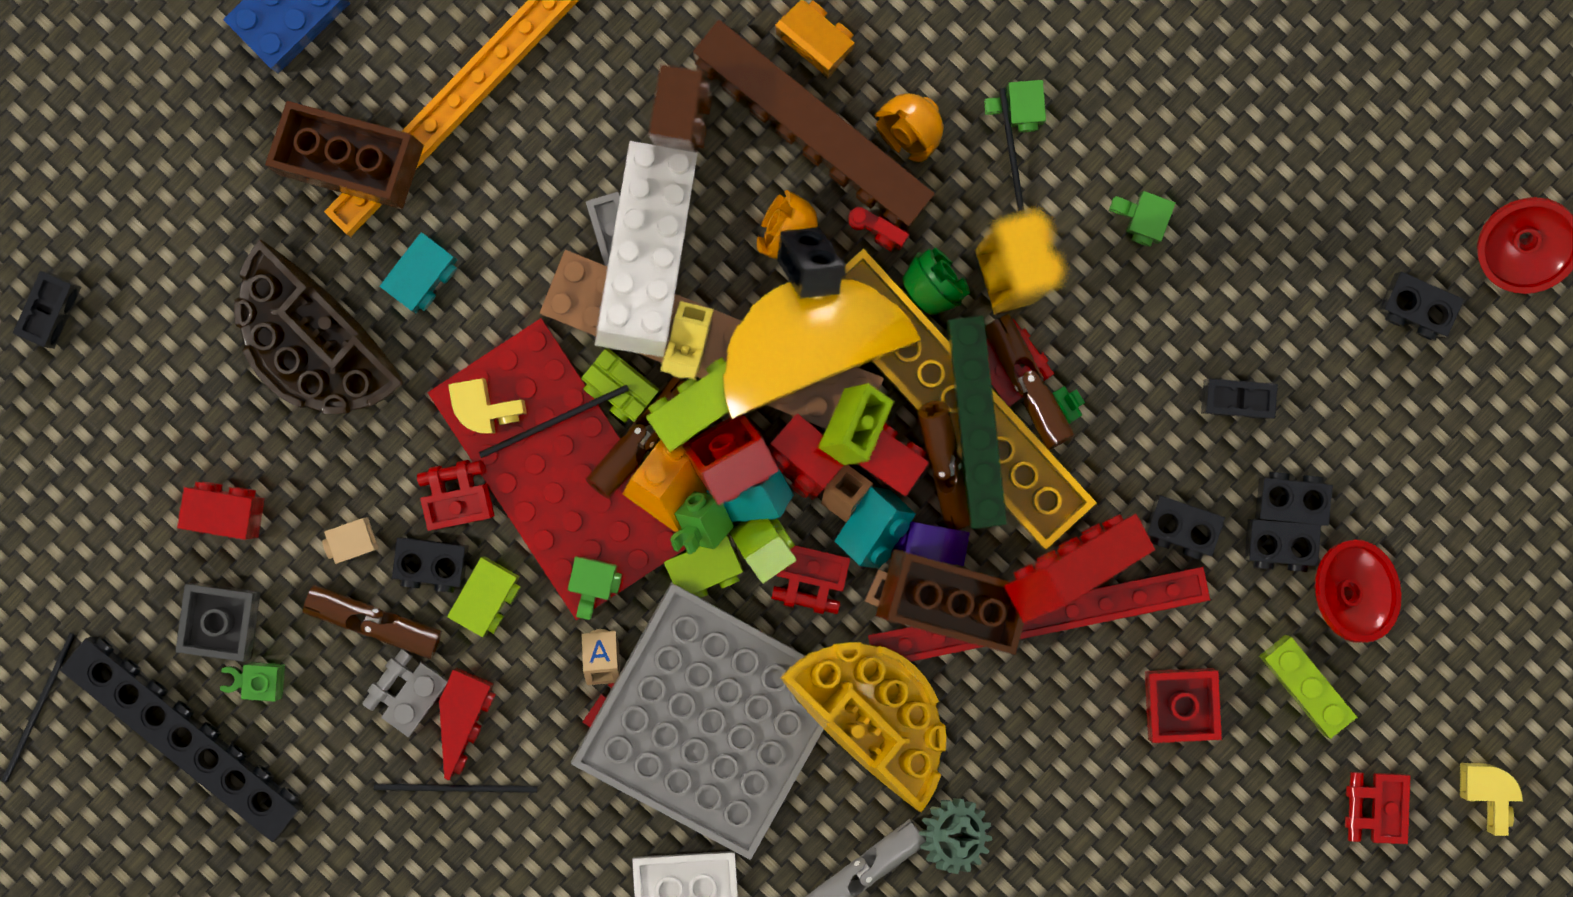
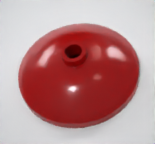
(1531, 262)
(1358, 591)

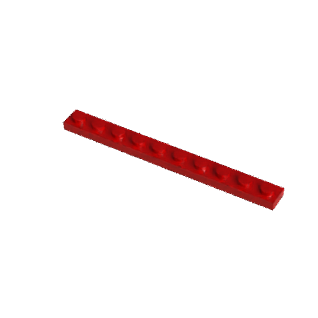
(1093, 607)

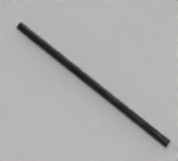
(1011, 149)
(554, 421)
(38, 707)
(455, 788)

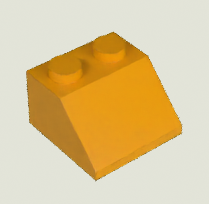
(815, 37)
(664, 484)

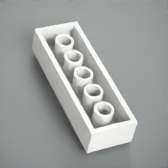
(646, 249)

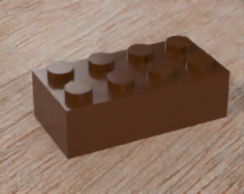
(679, 109)
(344, 154)
(950, 602)

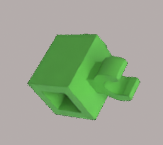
(1025, 105)
(1147, 216)
(701, 522)
(593, 580)
(257, 681)

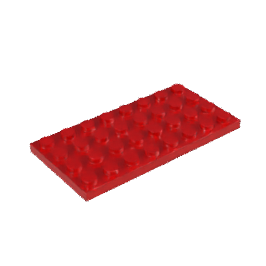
(545, 475)

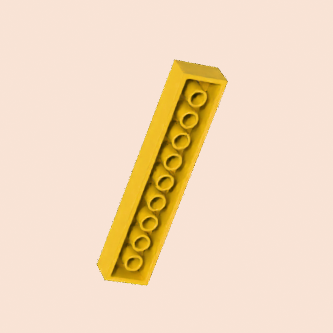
(1019, 262)
(1033, 480)

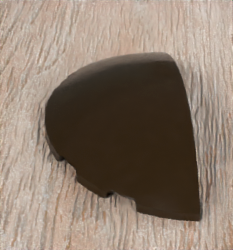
(306, 340)

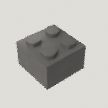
(217, 621)

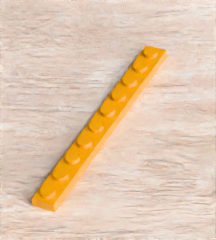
(464, 93)

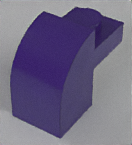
(935, 543)

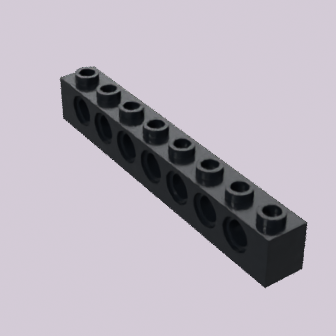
(83, 670)

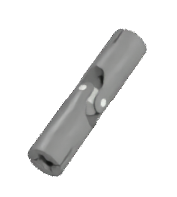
(882, 857)

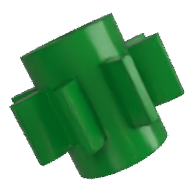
(1069, 403)

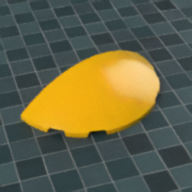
(805, 340)
(877, 712)

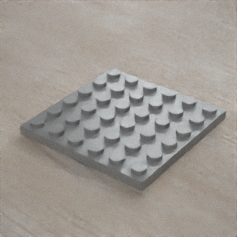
(703, 723)

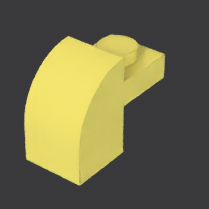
(687, 340)
(473, 407)
(1496, 787)

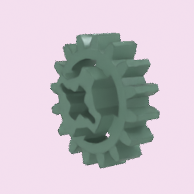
(960, 851)

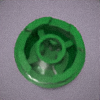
(933, 283)

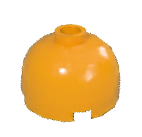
(911, 124)
(783, 215)

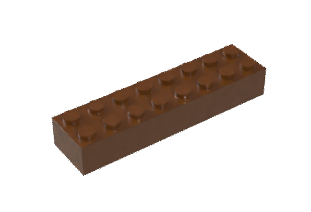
(812, 125)

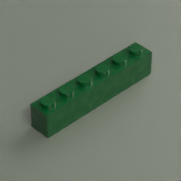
(976, 422)

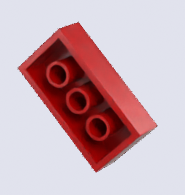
(1078, 566)

